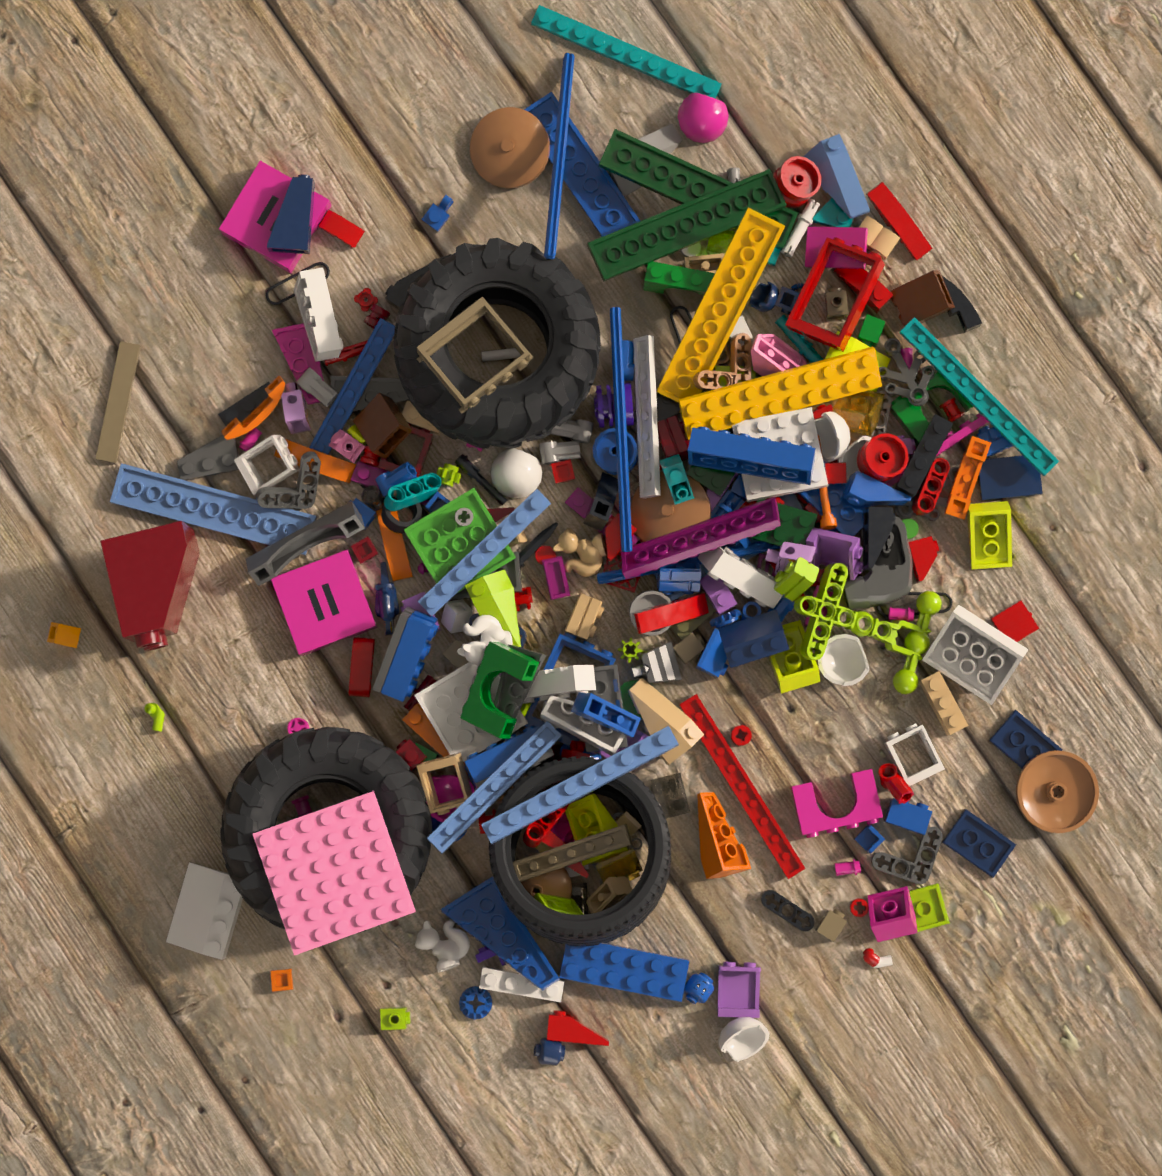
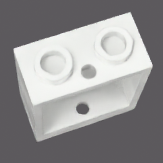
(249, 471)
(923, 774)

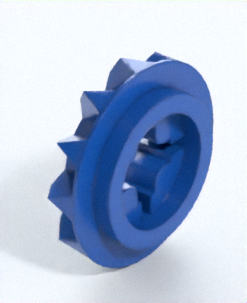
(725, 618)
(467, 1008)

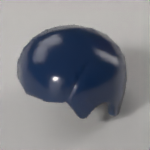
(764, 297)

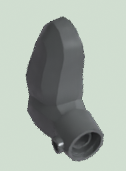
(889, 577)

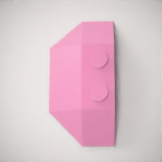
(773, 355)

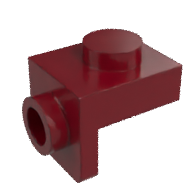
(410, 753)

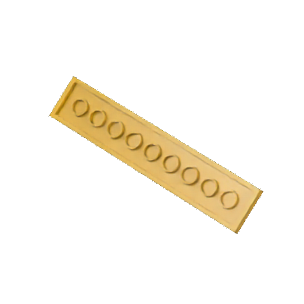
(721, 304)
(782, 391)

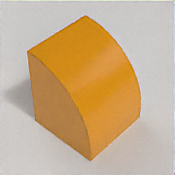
(63, 635)

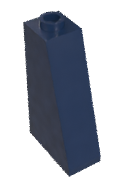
(294, 221)

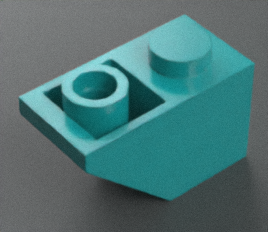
(676, 479)

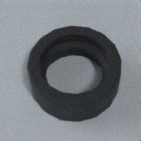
(398, 526)

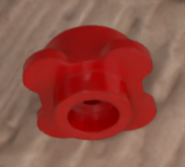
(366, 293)

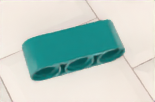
(406, 498)

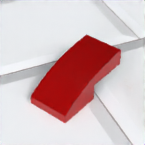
(341, 228)

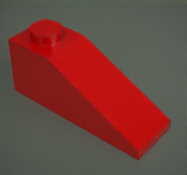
(855, 278)
(568, 1029)

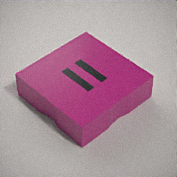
(256, 212)
(324, 602)

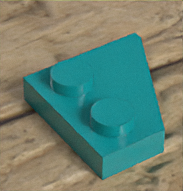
(832, 216)

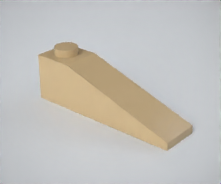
(659, 713)

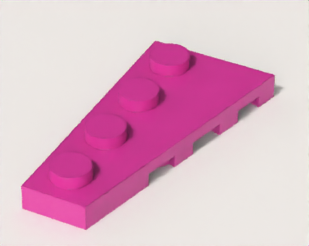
(298, 354)

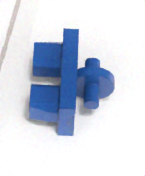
(727, 504)

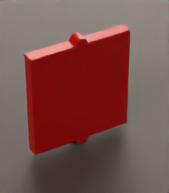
(1015, 622)

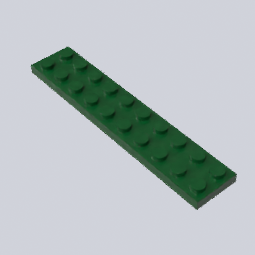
(671, 175)
(684, 225)

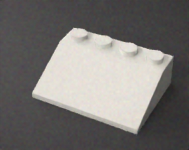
(975, 654)
(205, 912)

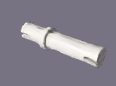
(799, 229)

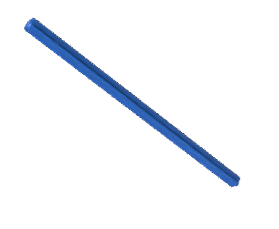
(559, 156)
(621, 430)
(753, 548)

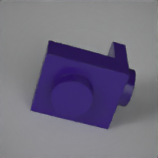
(485, 953)

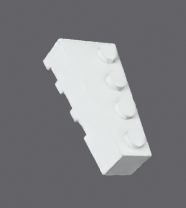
(318, 314)
(742, 575)
(562, 682)

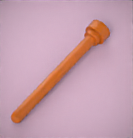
(827, 519)

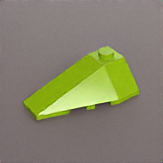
(495, 597)

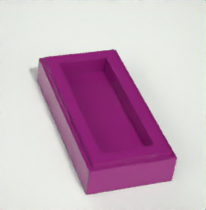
(556, 577)

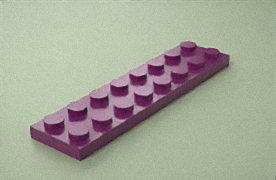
(701, 538)

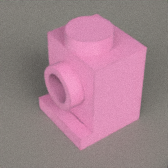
(346, 445)

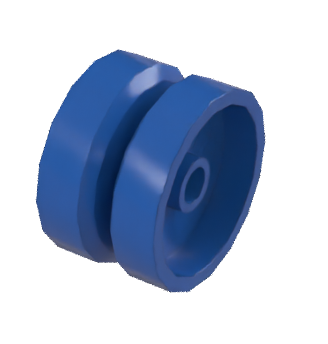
(603, 449)

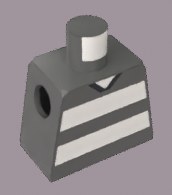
(658, 665)

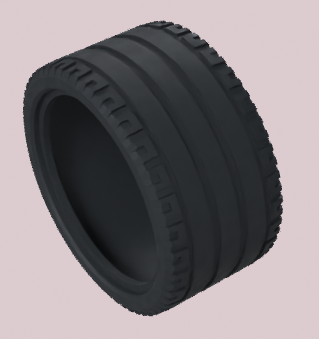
(606, 924)

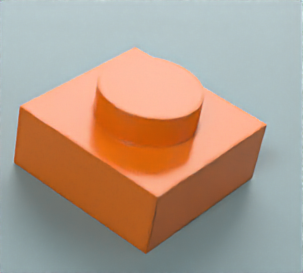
(281, 980)

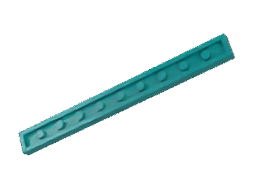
(624, 53)
(979, 397)

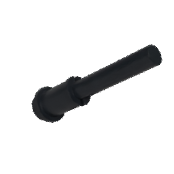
(473, 472)

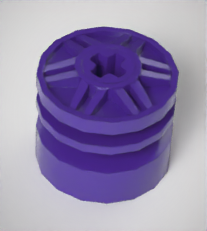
(605, 405)

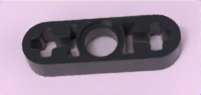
(803, 914)

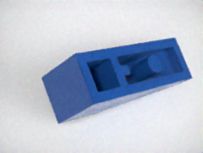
(867, 491)
(605, 714)

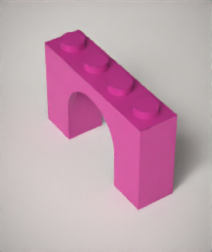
(865, 808)

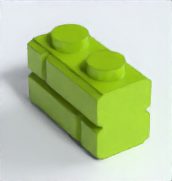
(795, 578)

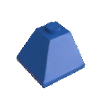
(713, 657)

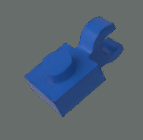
(437, 215)

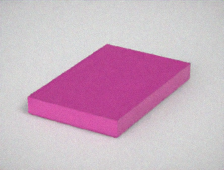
(850, 235)

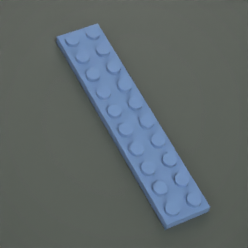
(205, 506)

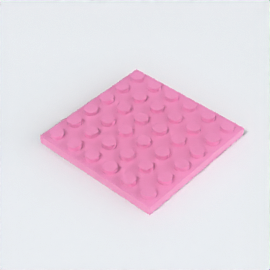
(334, 873)

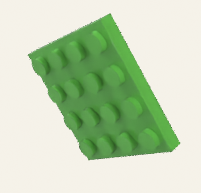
(445, 542)

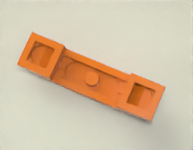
(237, 428)
(330, 465)
(966, 477)
(395, 550)

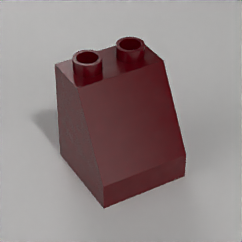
(151, 580)

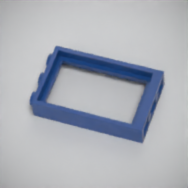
(585, 648)

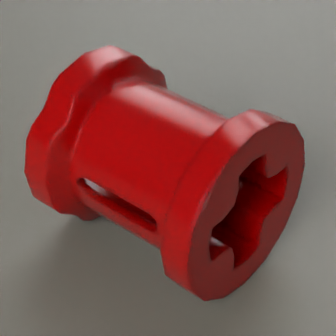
(951, 410)

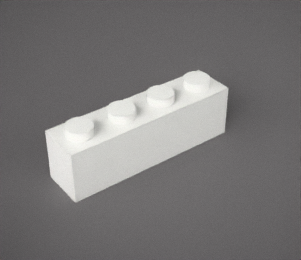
(515, 983)

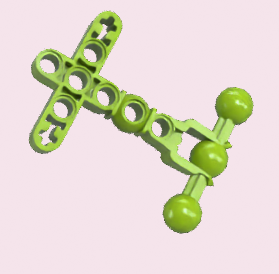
(916, 641)

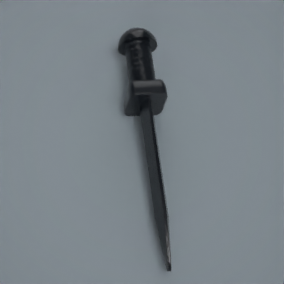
(536, 543)

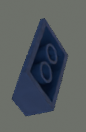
(753, 638)

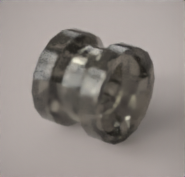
(373, 497)

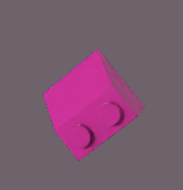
(892, 914)

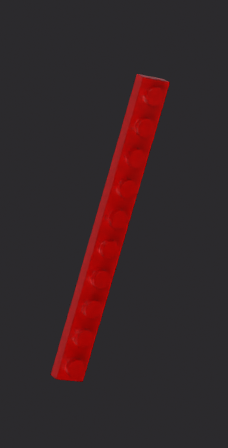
(743, 788)

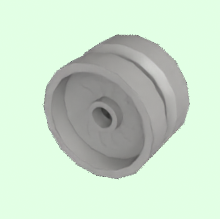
(644, 601)

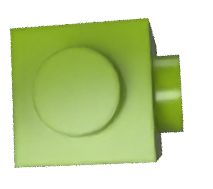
(394, 1018)

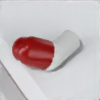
(876, 961)

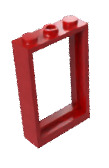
(819, 334)

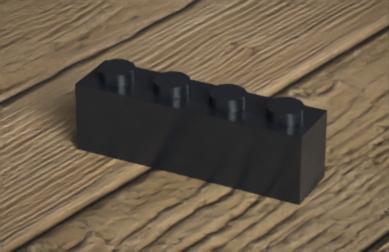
(923, 456)

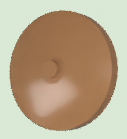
(509, 147)
(661, 516)
(1057, 791)

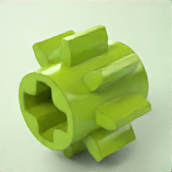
(449, 475)
(630, 644)

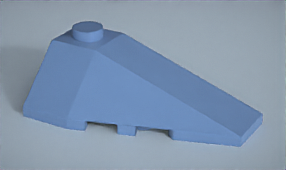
(839, 176)

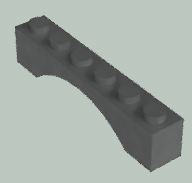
(335, 525)

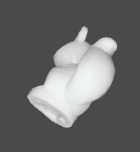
(490, 631)
(448, 950)

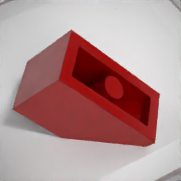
(613, 536)
(923, 555)

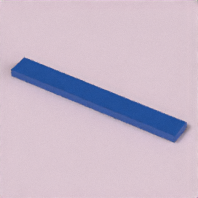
(354, 385)

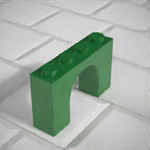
(664, 276)
(911, 416)
(479, 706)

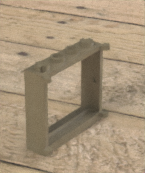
(454, 328)

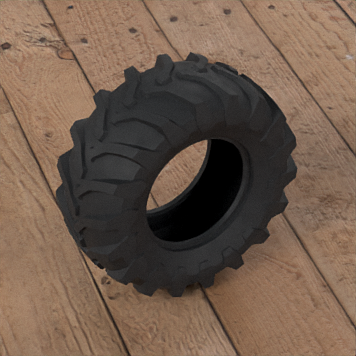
(511, 278)
(309, 759)

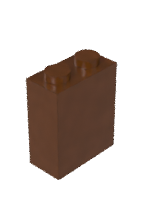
(922, 298)
(382, 425)

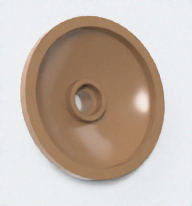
(552, 883)

